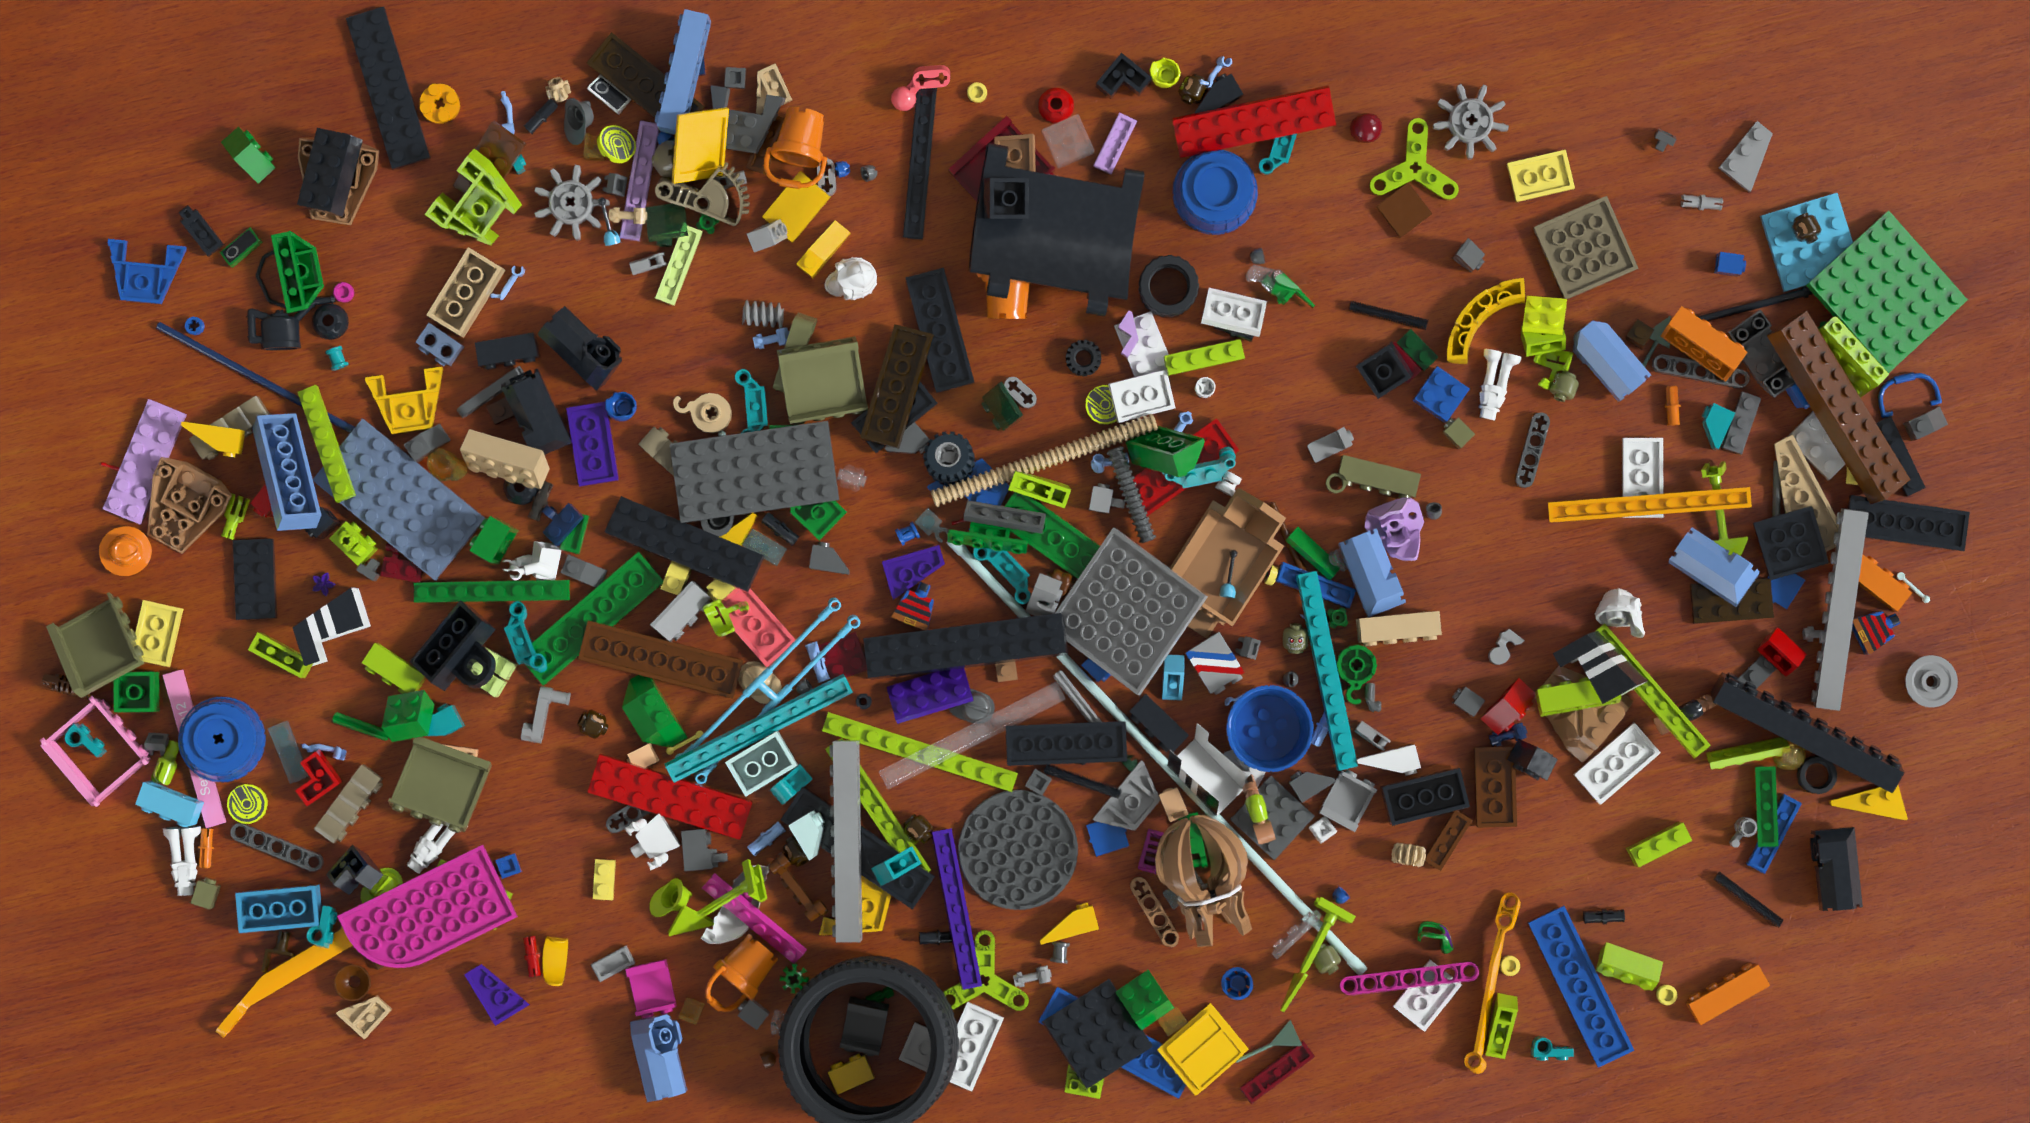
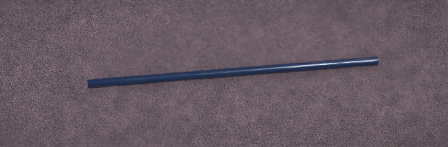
(245, 372)

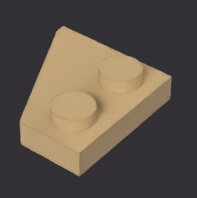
(770, 83)
(365, 1015)

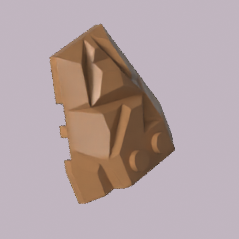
(1586, 728)

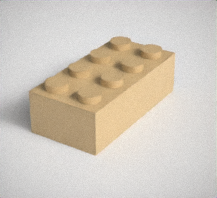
(466, 292)
(504, 459)
(1398, 627)

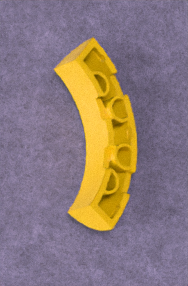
(1477, 311)

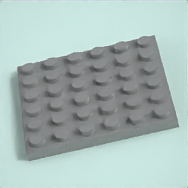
(1128, 611)

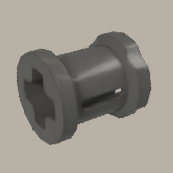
(1059, 952)

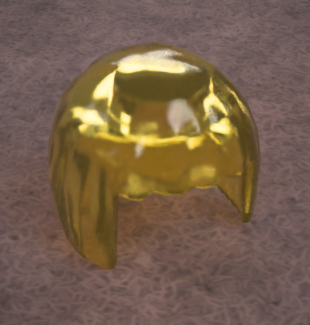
(1791, 757)

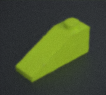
(1040, 488)
(1501, 1025)

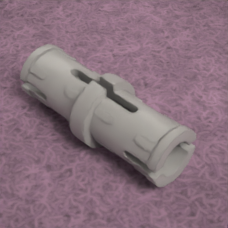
(1702, 202)

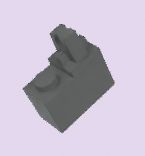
(696, 851)

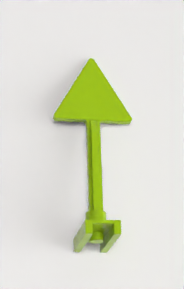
(1732, 544)
(1332, 913)
(691, 920)

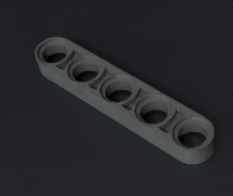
(1690, 371)
(287, 847)

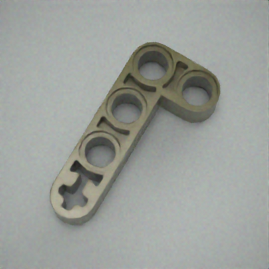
(799, 335)

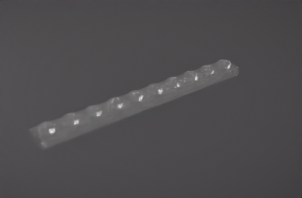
(971, 735)

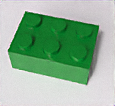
(493, 539)

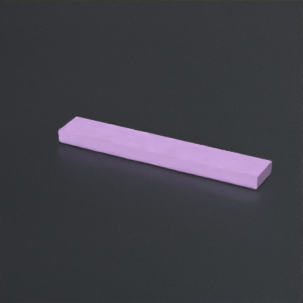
(640, 177)

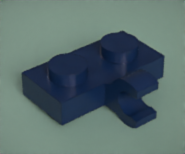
(562, 523)

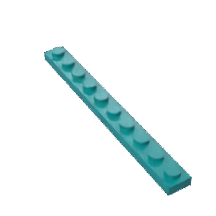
(1326, 670)
(758, 728)

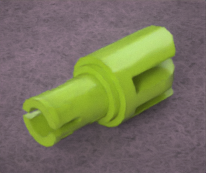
(233, 518)
(166, 765)

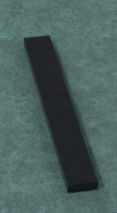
(920, 163)

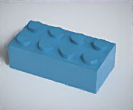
(278, 908)

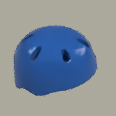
(1237, 983)

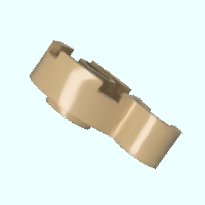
(699, 409)

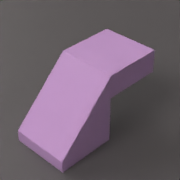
(1128, 327)

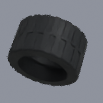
(1168, 262)

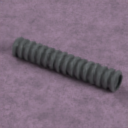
(1131, 494)

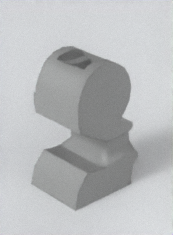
(1501, 654)

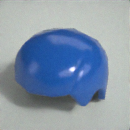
(621, 406)

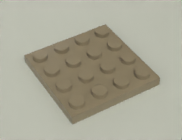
(1585, 248)

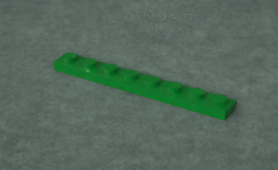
(492, 591)

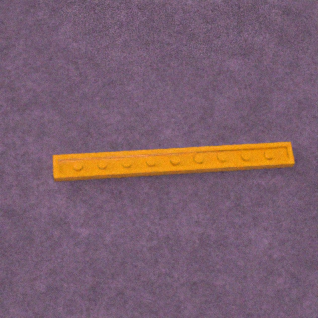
(1649, 504)

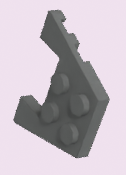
(746, 130)

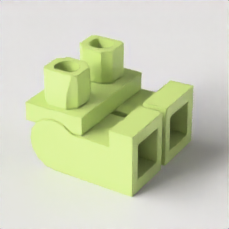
(504, 669)

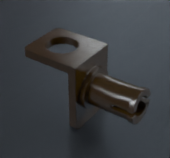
(280, 949)

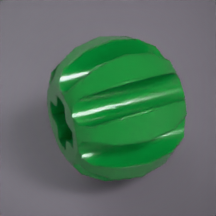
(787, 979)

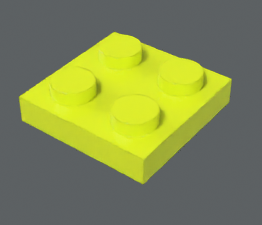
(1544, 315)

